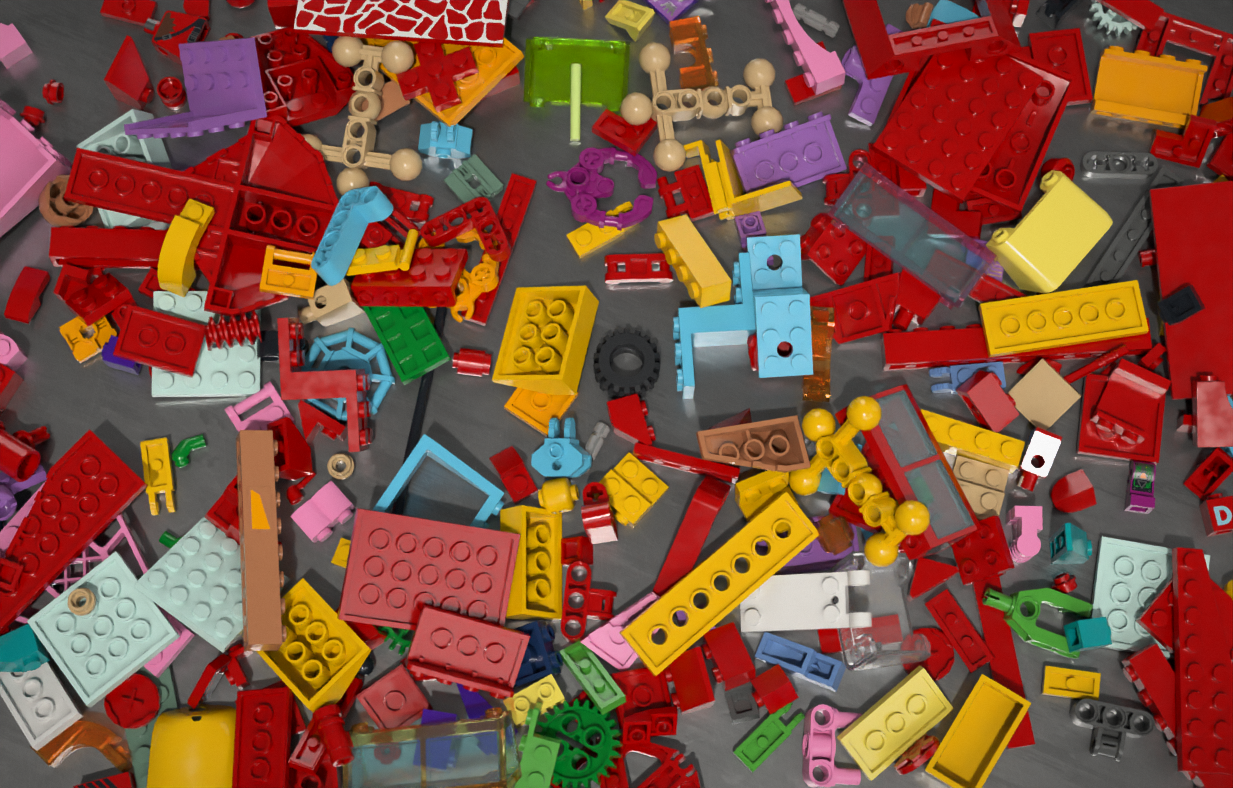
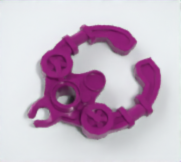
(596, 186)

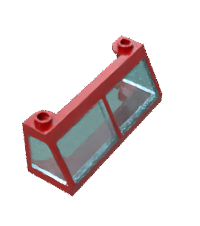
(918, 472)

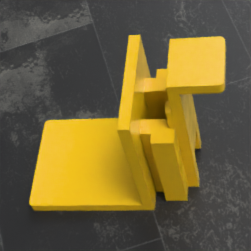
(726, 188)

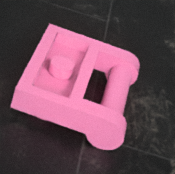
(263, 417)

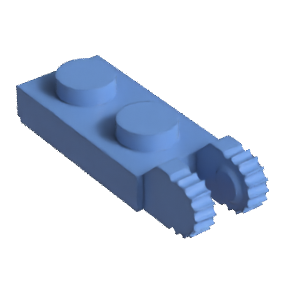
(961, 373)

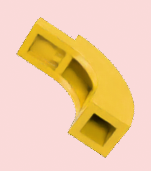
(179, 247)

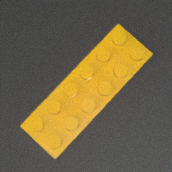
(1063, 318)

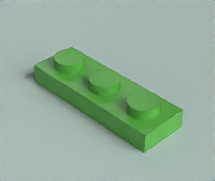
(592, 677)

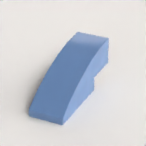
(801, 661)

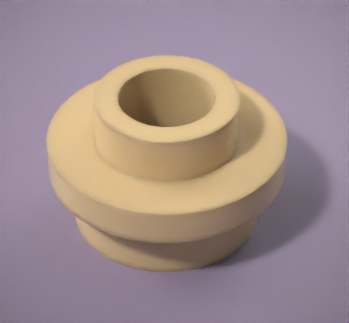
(340, 458)
(75, 597)

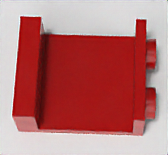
(1129, 401)

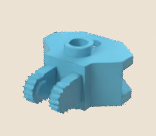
(445, 141)
(559, 455)

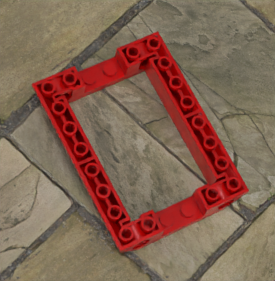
(901, 52)

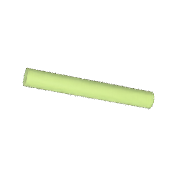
(575, 102)

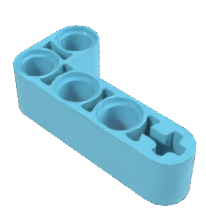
(346, 230)

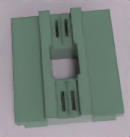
(472, 169)

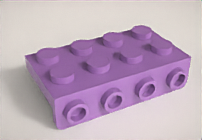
(794, 155)

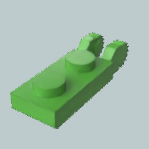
(766, 739)

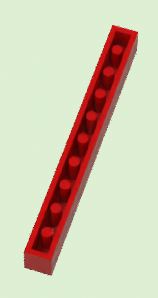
(968, 346)

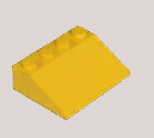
(546, 339)
(318, 651)

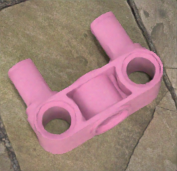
(820, 748)

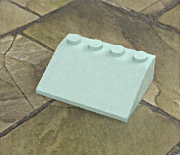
(114, 142)

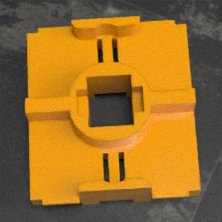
(83, 347)

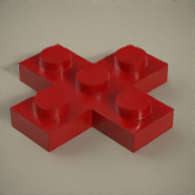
(437, 74)

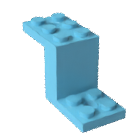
(780, 306)
(714, 325)

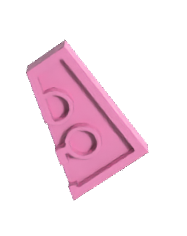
(609, 643)

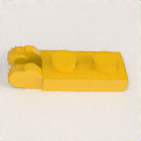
(591, 237)
(158, 473)

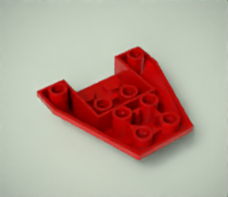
(300, 77)

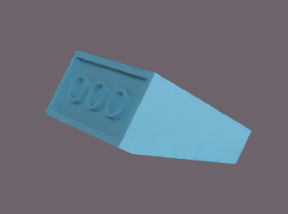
(431, 448)

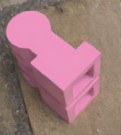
(1026, 524)

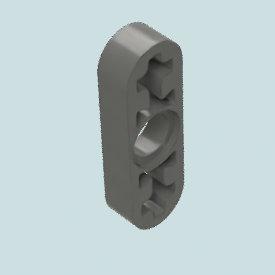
(1137, 173)

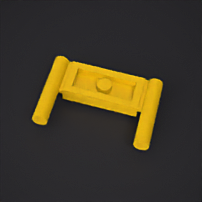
(384, 257)

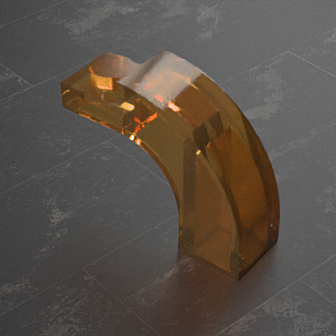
(817, 386)
(82, 735)

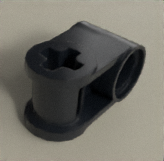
(269, 348)

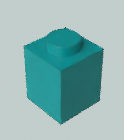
(1087, 634)

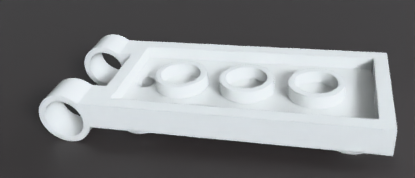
(804, 603)

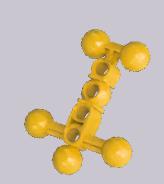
(851, 469)

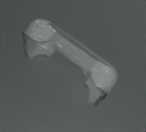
(891, 635)

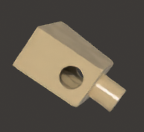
(331, 305)

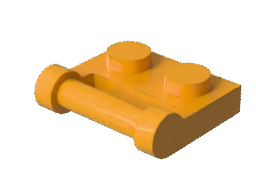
(288, 280)

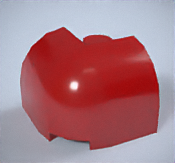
(225, 512)

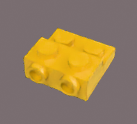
(632, 490)

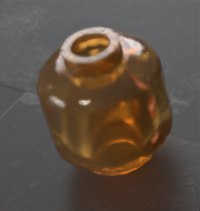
(834, 534)

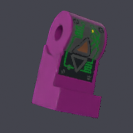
(1140, 487)

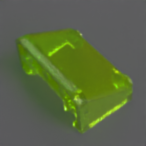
(602, 70)

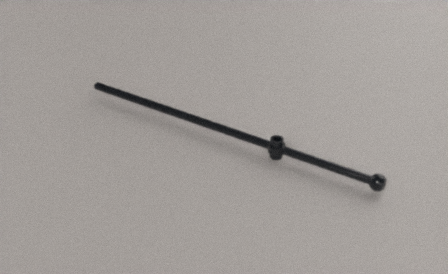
(414, 434)

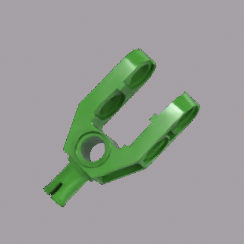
(1026, 626)

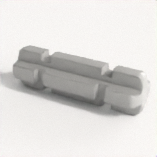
(816, 20)
(596, 440)

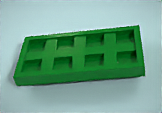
(408, 339)

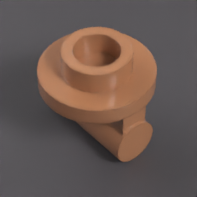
(919, 15)

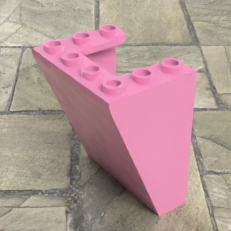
(24, 167)

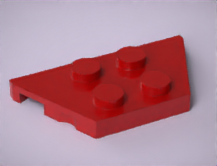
(862, 308)

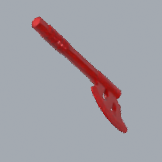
(1083, 371)

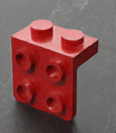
(831, 249)

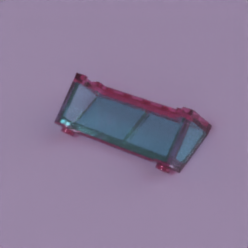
(912, 236)

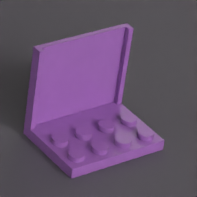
(220, 87)

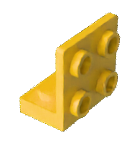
(759, 491)

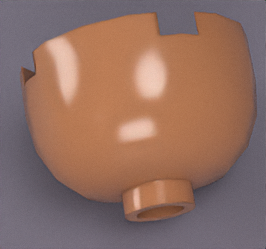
(58, 210)

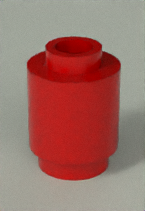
(472, 362)

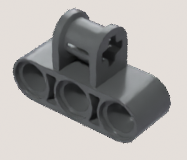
(1107, 734)

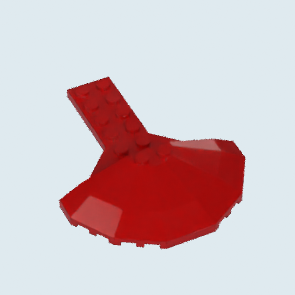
(262, 194)

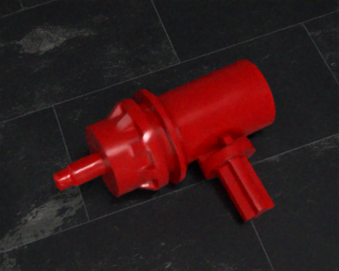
(18, 452)

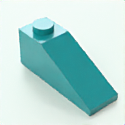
(1069, 545)
(22, 651)

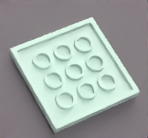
(217, 371)
(201, 584)
(1125, 584)
(112, 639)

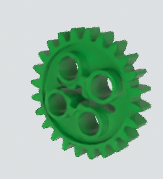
(589, 723)

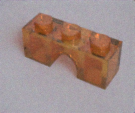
(689, 38)

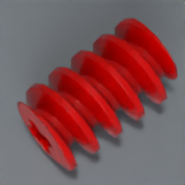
(232, 330)

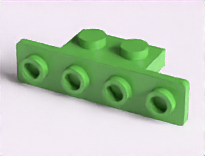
(538, 754)

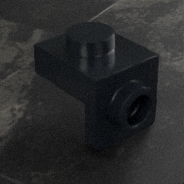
(1180, 306)

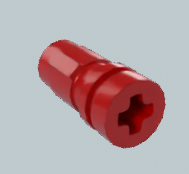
(335, 738)

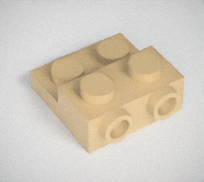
(981, 485)

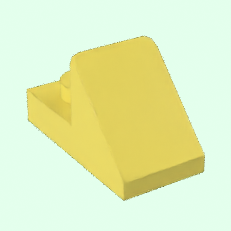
(631, 17)

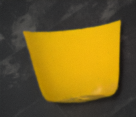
(191, 751)

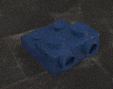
(540, 657)

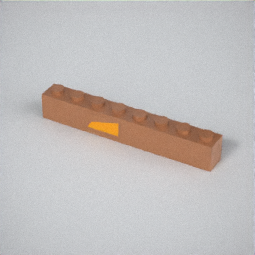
(259, 541)

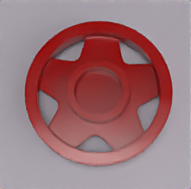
(917, 754)

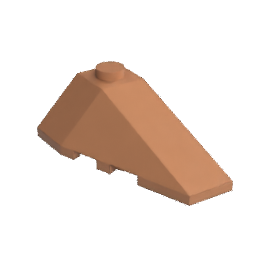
(760, 445)

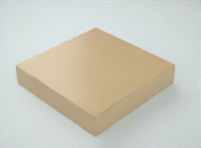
(1043, 395)

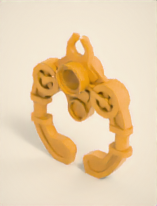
(470, 285)

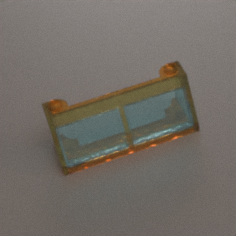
(436, 755)

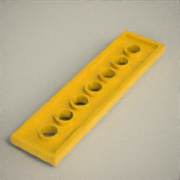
(702, 577)

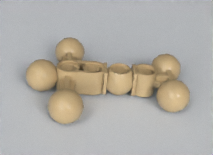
(670, 153)
(405, 162)

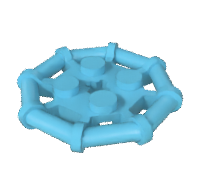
(349, 359)

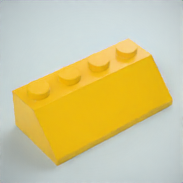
(538, 566)

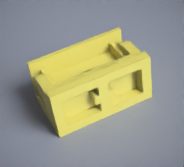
(543, 691)

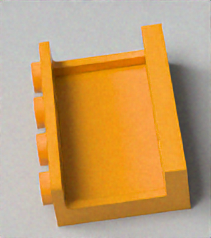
(1147, 87)

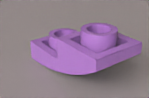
(751, 225)

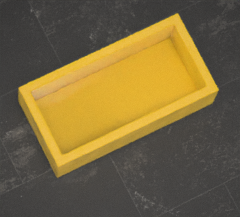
(978, 735)

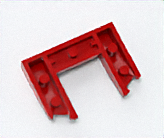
(1199, 39)

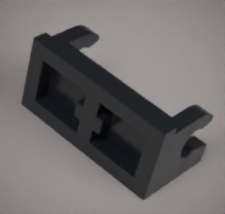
(1056, 11)

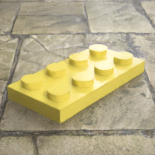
(895, 723)

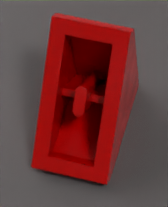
(1210, 473)
(928, 575)

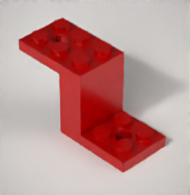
(324, 383)

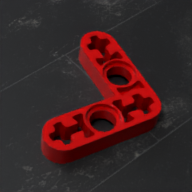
(478, 221)

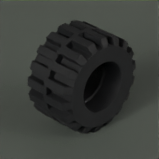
(620, 344)

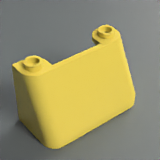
(1051, 236)

